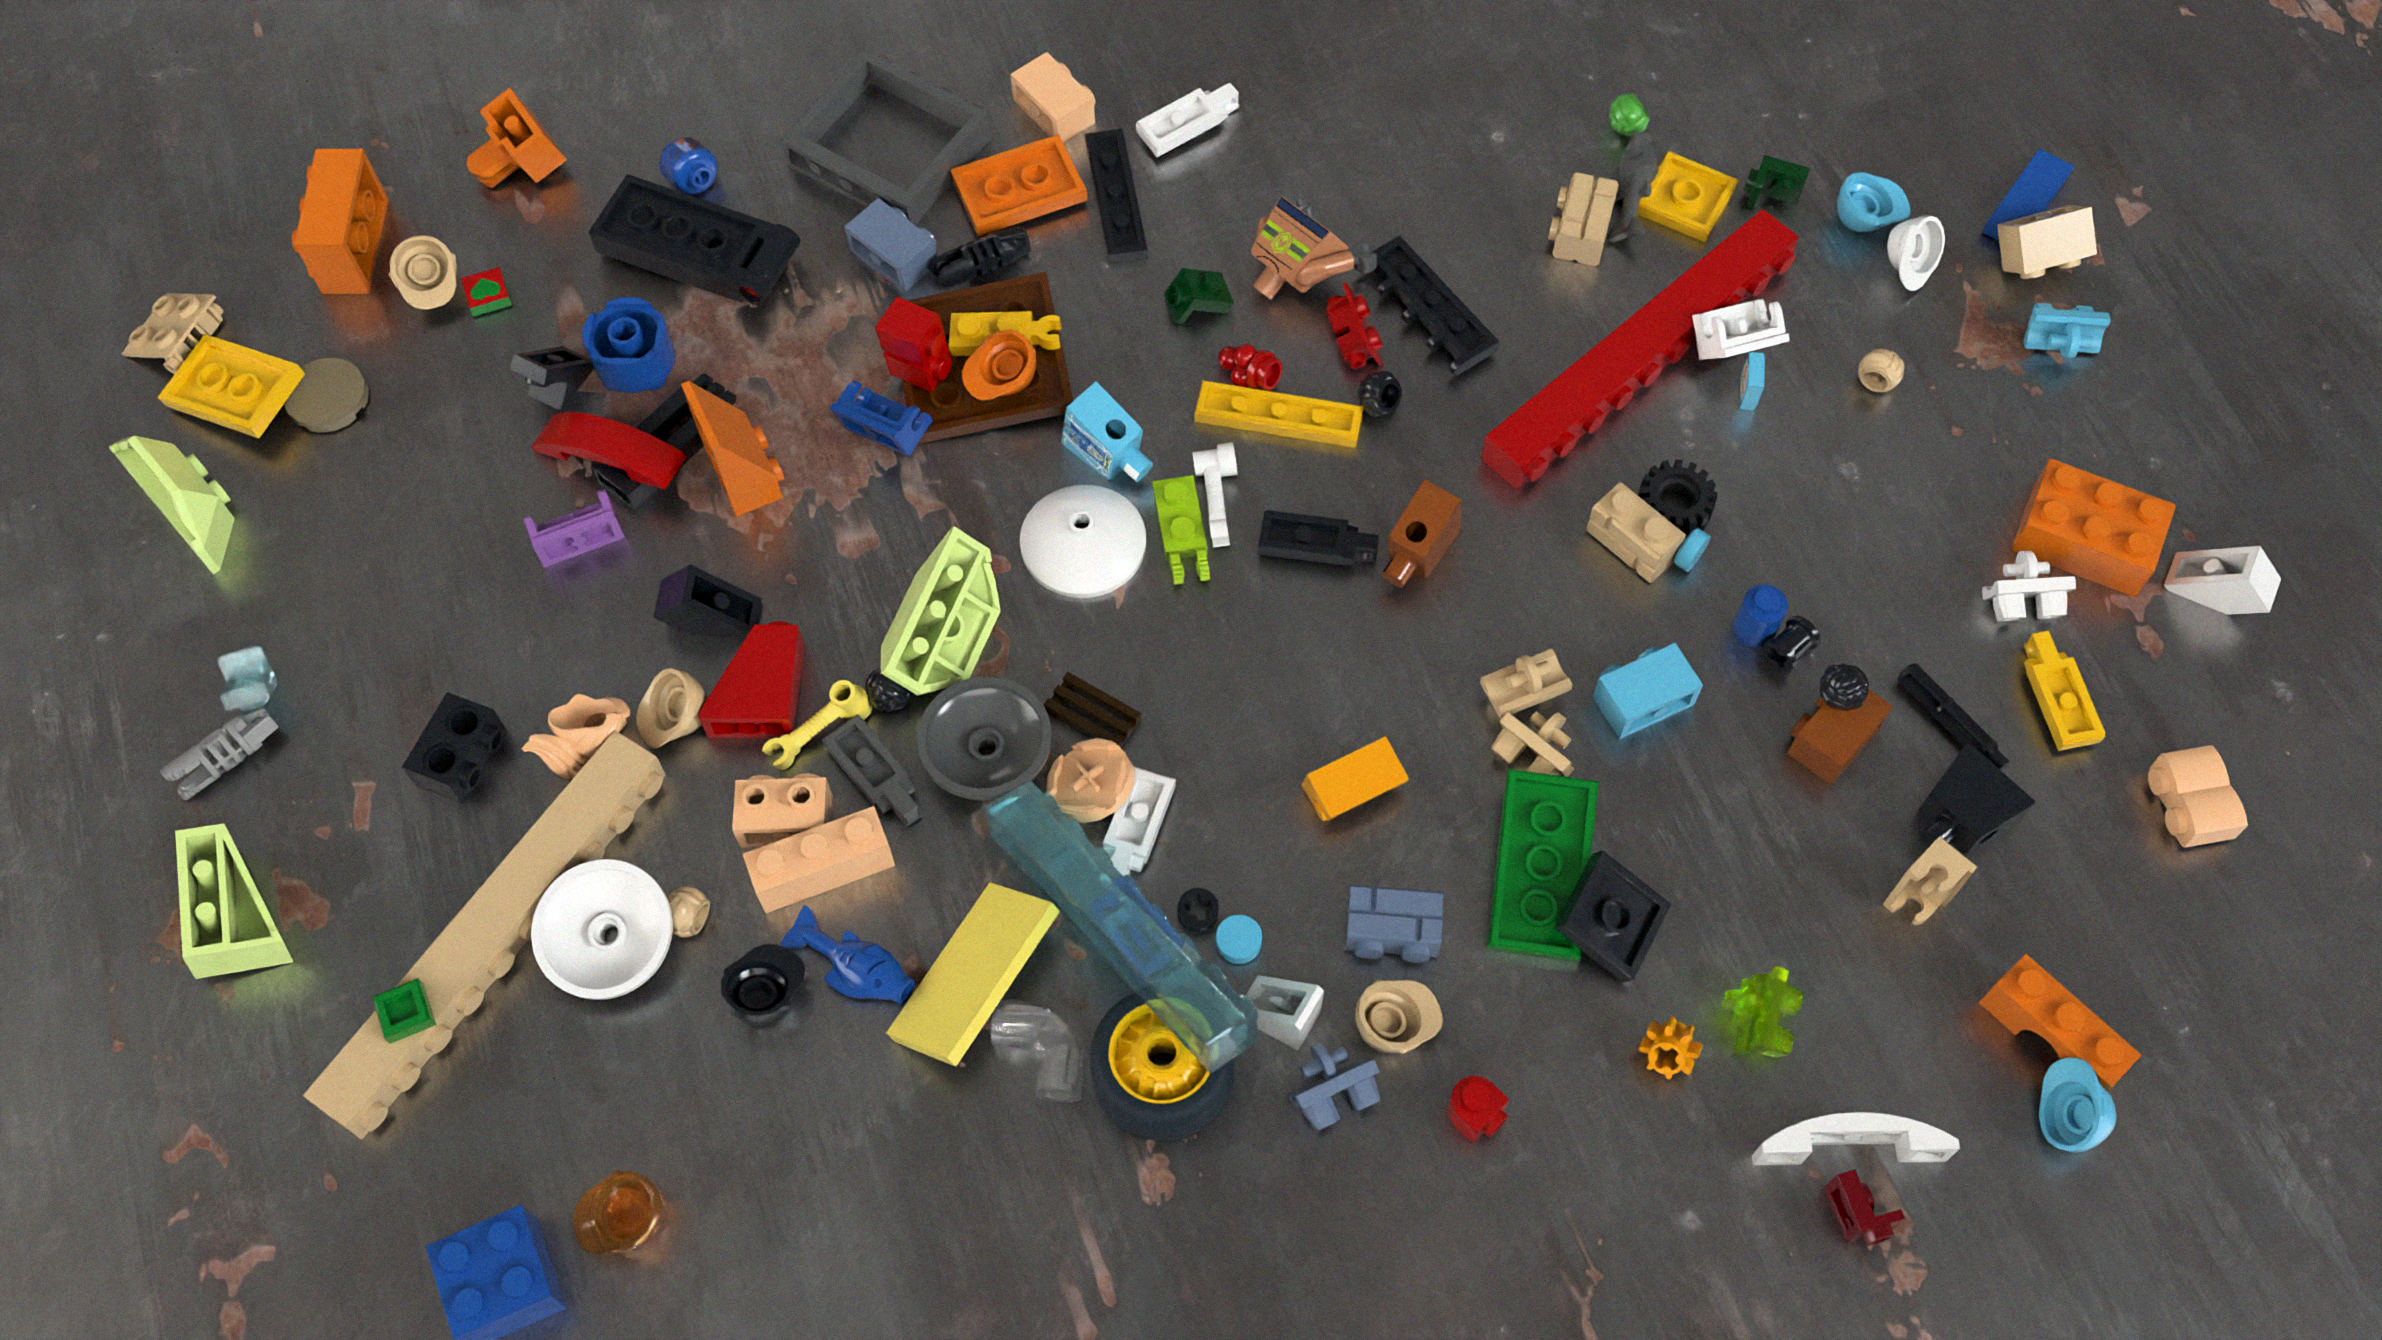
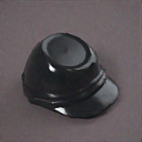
(762, 984)

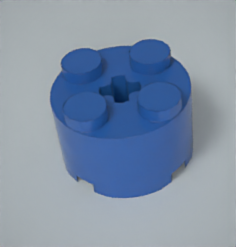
(629, 345)

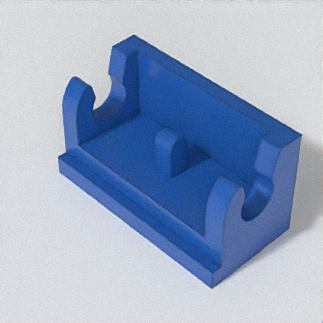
(881, 419)

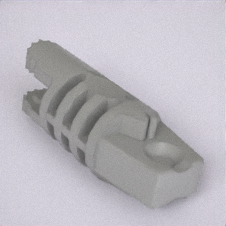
(220, 751)

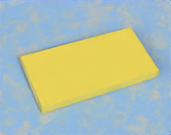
(972, 973)

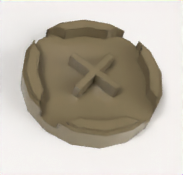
(327, 395)

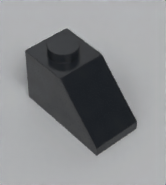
(705, 604)

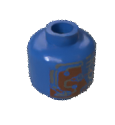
(686, 163)

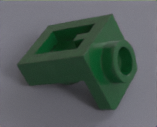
(1776, 179)

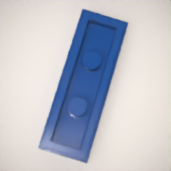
(2031, 191)

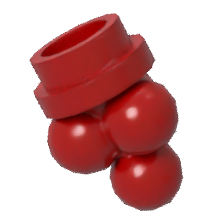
(1251, 367)

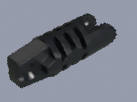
(980, 256)

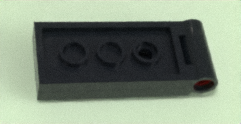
(693, 240)

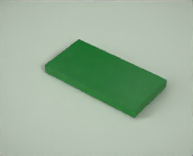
(1540, 861)

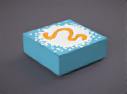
(1752, 380)

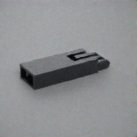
(659, 425)

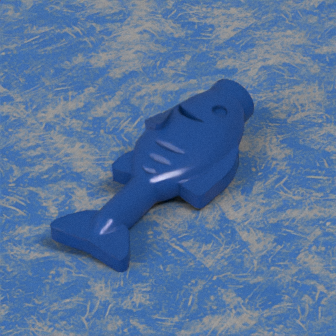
(859, 966)

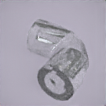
(1050, 1043)

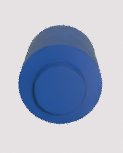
(1760, 615)

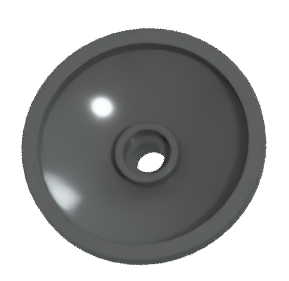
(980, 716)

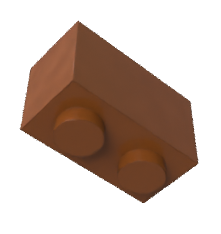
(1835, 736)

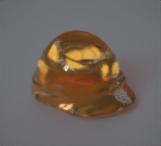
(618, 1214)

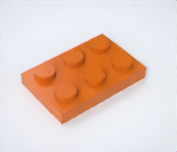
(1018, 185)

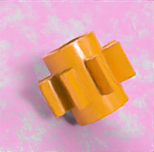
(1670, 1047)

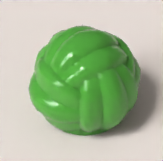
(1628, 115)

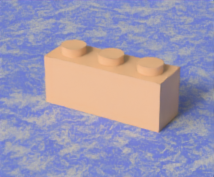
(818, 859)

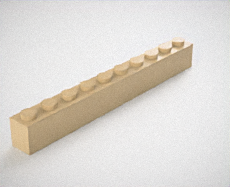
(489, 932)

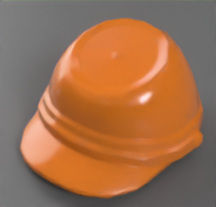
(1000, 366)

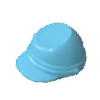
(1871, 202)
(2075, 1107)

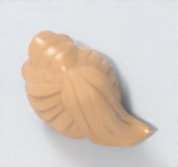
(578, 732)

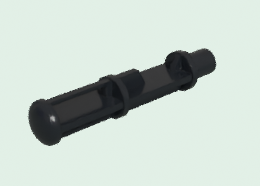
(1950, 713)

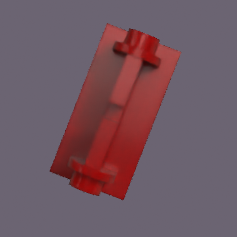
(1362, 340)

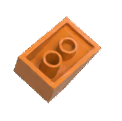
(735, 451)

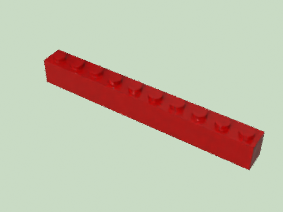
(1636, 351)

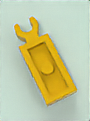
(971, 329)

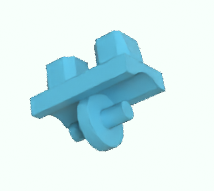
(2066, 329)

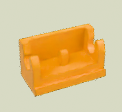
(1354, 779)

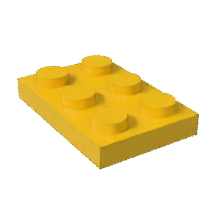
(231, 385)

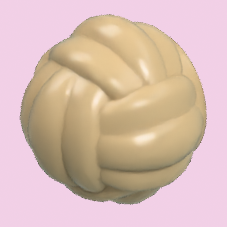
(1881, 370)
(688, 910)

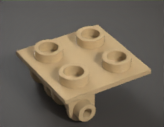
(175, 328)

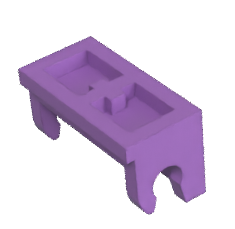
(575, 532)

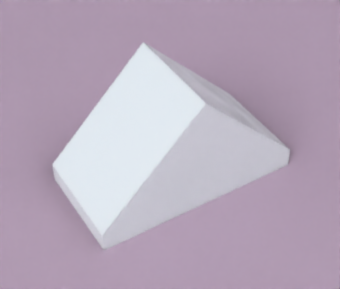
(1286, 1008)

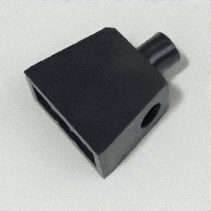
(1972, 803)

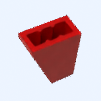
(759, 686)

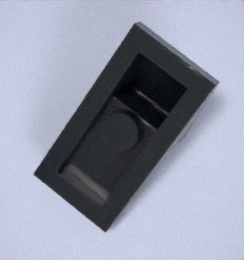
(552, 373)

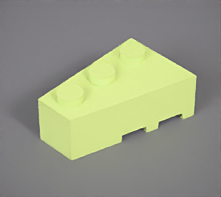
(221, 908)

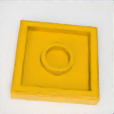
(1687, 196)

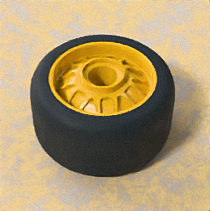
(1148, 1097)

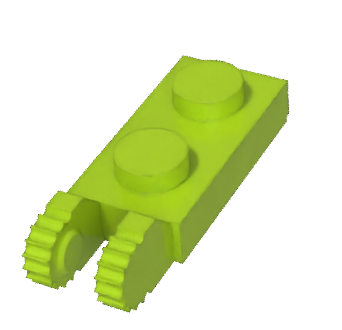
(1181, 525)

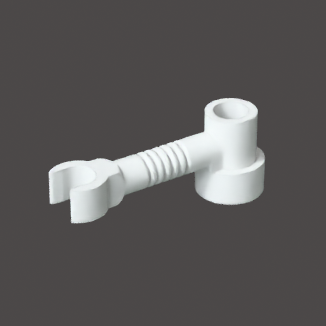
(1214, 465)

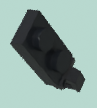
(1315, 539)

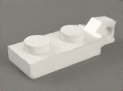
(1186, 118)
(1138, 821)

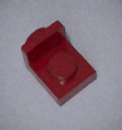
(1854, 1210)

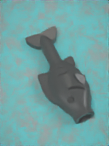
(1634, 178)

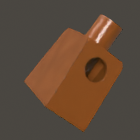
(1422, 534)

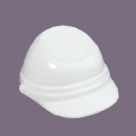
(1916, 249)

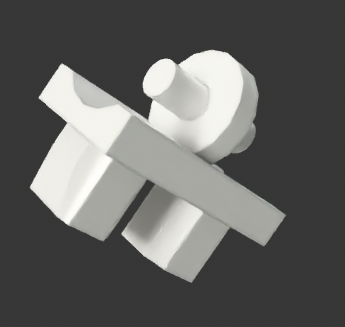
(2010, 594)

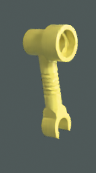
(846, 702)

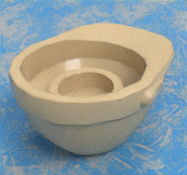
(424, 272)
(670, 707)
(1397, 1015)

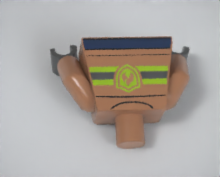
(1302, 249)

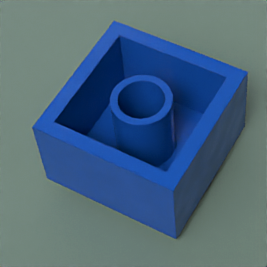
(495, 1276)

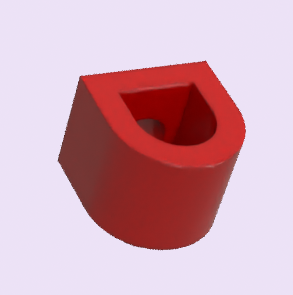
(1477, 1107)

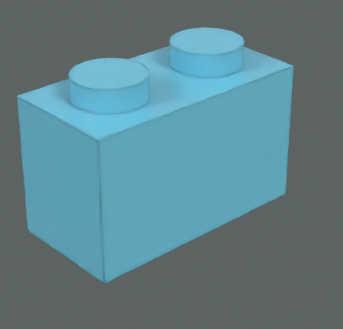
(1646, 689)

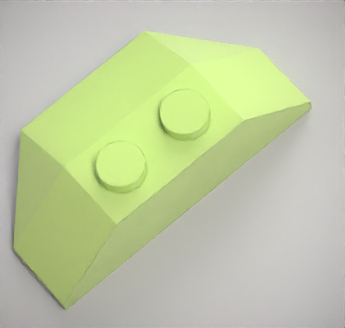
(181, 494)
(943, 617)

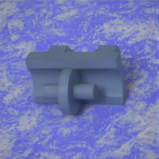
(1355, 1079)

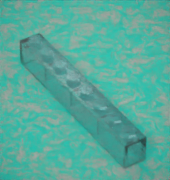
(1124, 926)

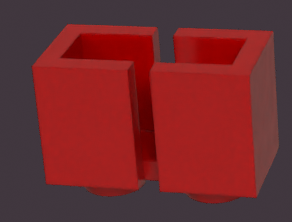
(914, 344)

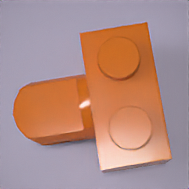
(514, 143)

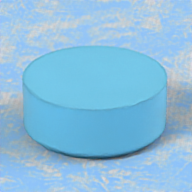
(1691, 549)
(1239, 939)

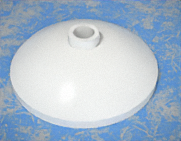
(1085, 559)
(573, 923)

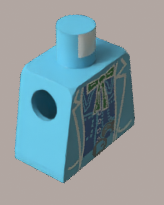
(1104, 435)

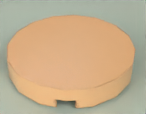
(1091, 780)

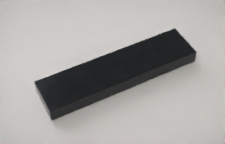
(1116, 196)

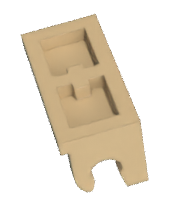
(1932, 880)

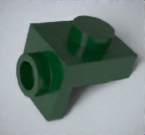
(1197, 291)

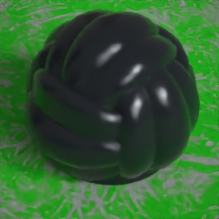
(1380, 393)
(1844, 687)
(886, 693)

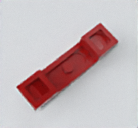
(612, 444)

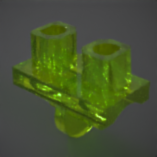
(1758, 1010)

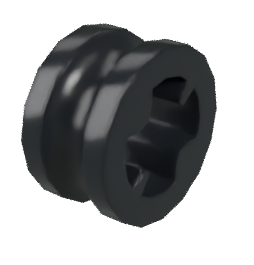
(1204, 898)

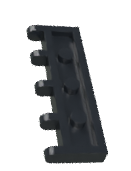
(1433, 305)

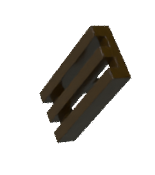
(1102, 699)

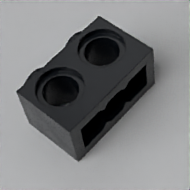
(445, 744)

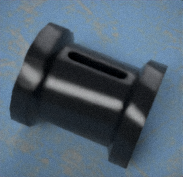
(1791, 643)

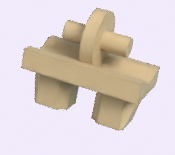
(1526, 683)
(1517, 737)

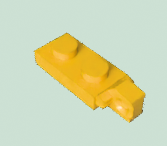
(2061, 694)

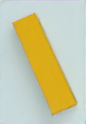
(1278, 414)

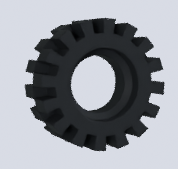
(1683, 481)

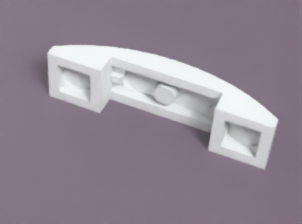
(1912, 1139)

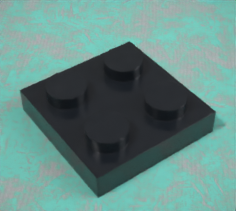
(1612, 916)

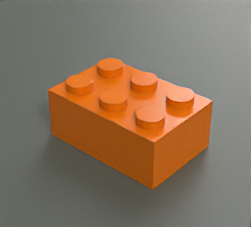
(341, 221)
(2094, 527)

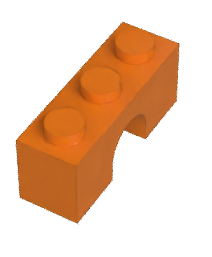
(2037, 1002)

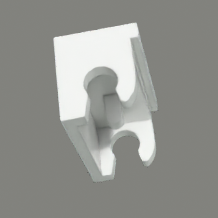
(1738, 329)

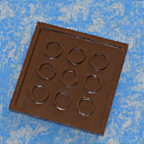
(951, 404)

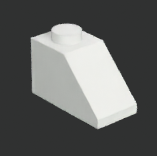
(2225, 579)

